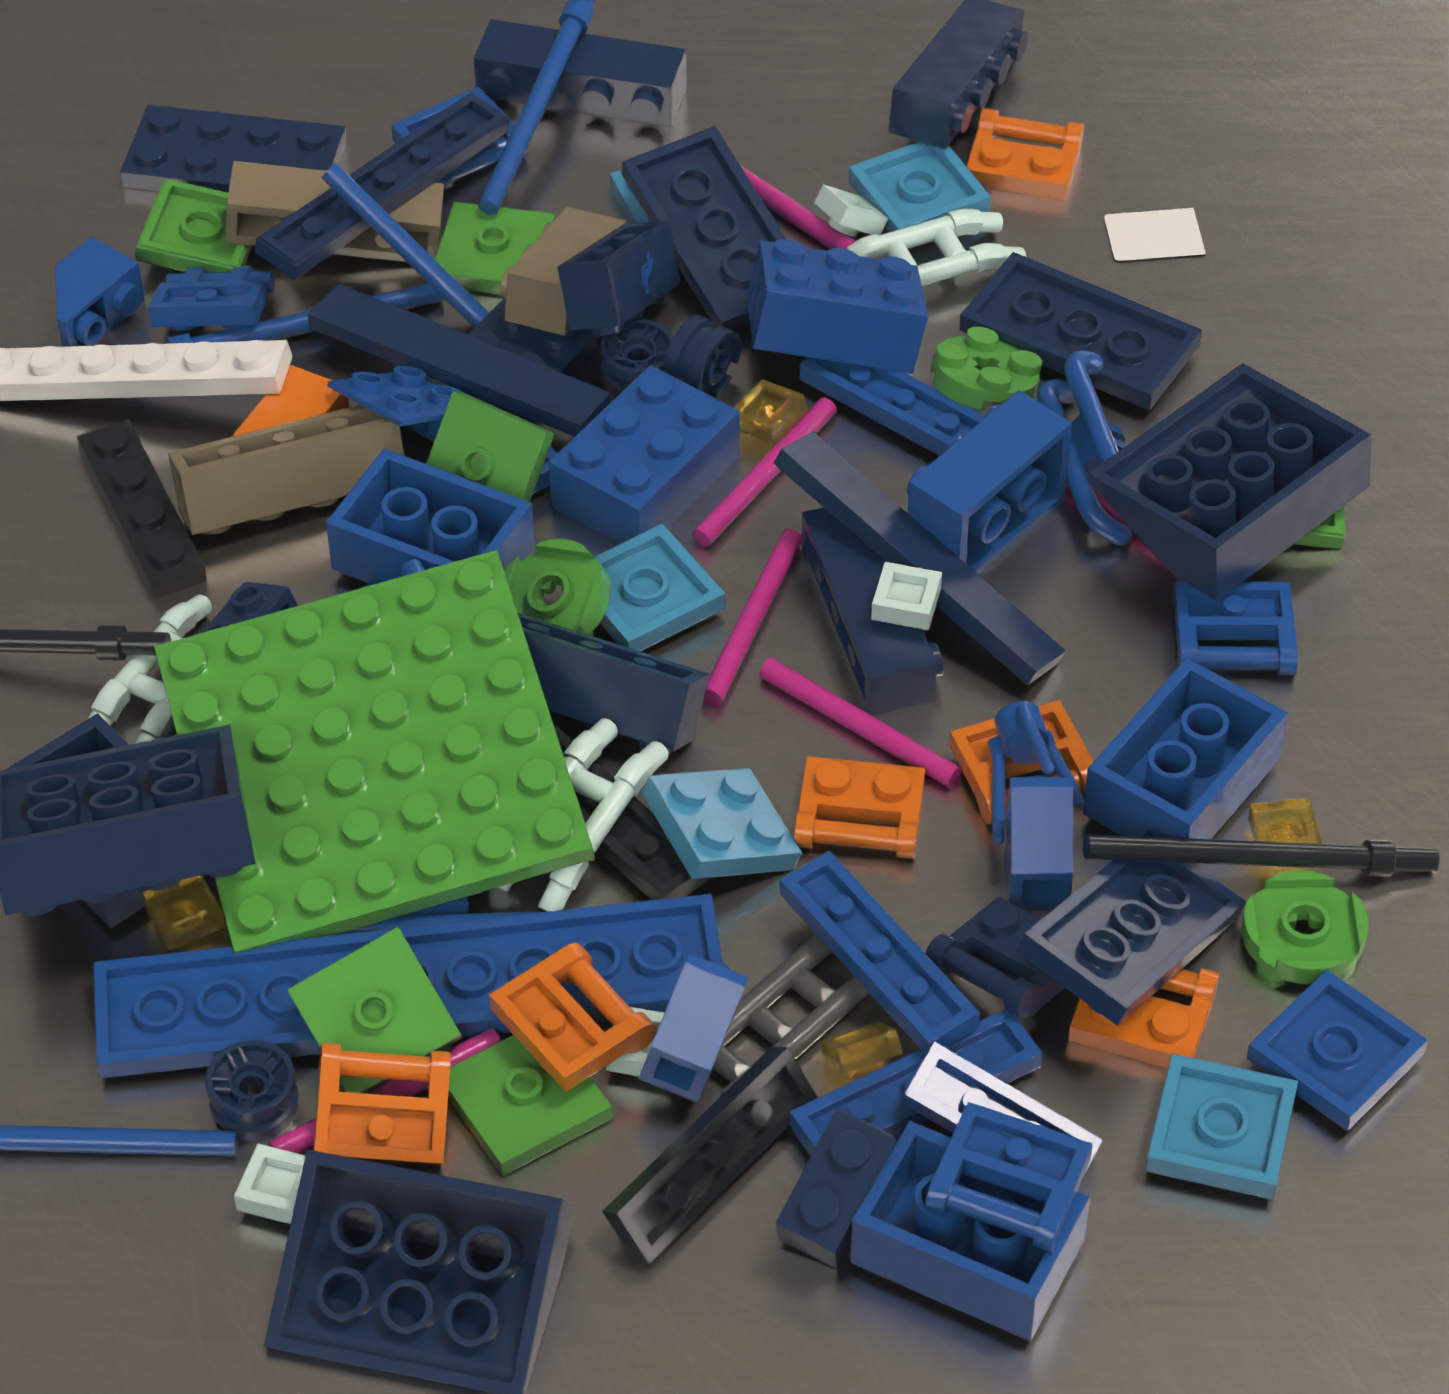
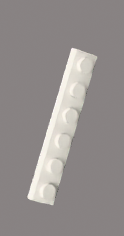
(144, 370)

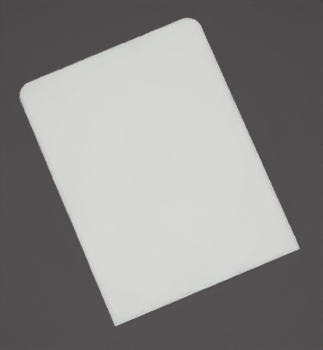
(1154, 234)

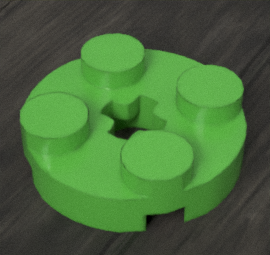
(983, 368)
(581, 579)
(1296, 956)

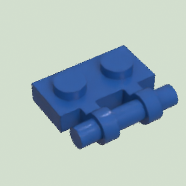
(211, 298)

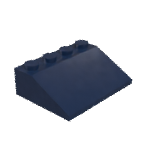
(1234, 478)
(122, 821)
(418, 1273)

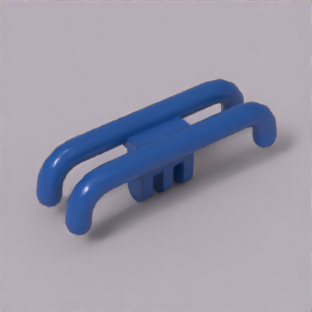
(1091, 440)

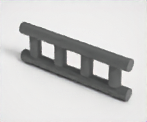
(793, 974)

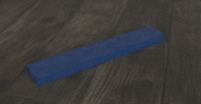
(389, 179)
(458, 360)
(904, 541)

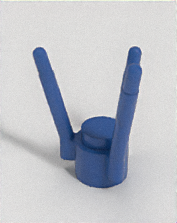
(1026, 741)

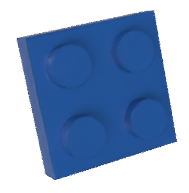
(1337, 1049)

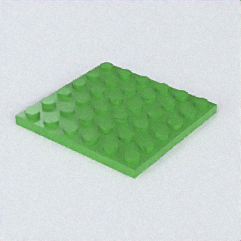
(381, 752)

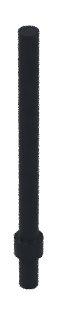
(107, 642)
(1372, 857)

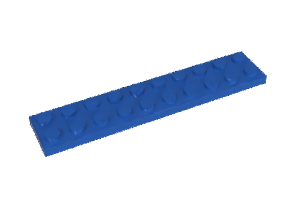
(194, 1004)

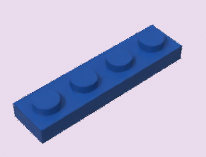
(893, 401)
(879, 953)
(997, 1047)

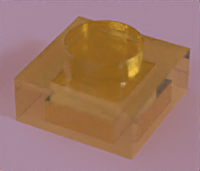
(770, 411)
(1284, 822)
(184, 911)
(861, 1049)

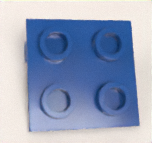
(400, 397)

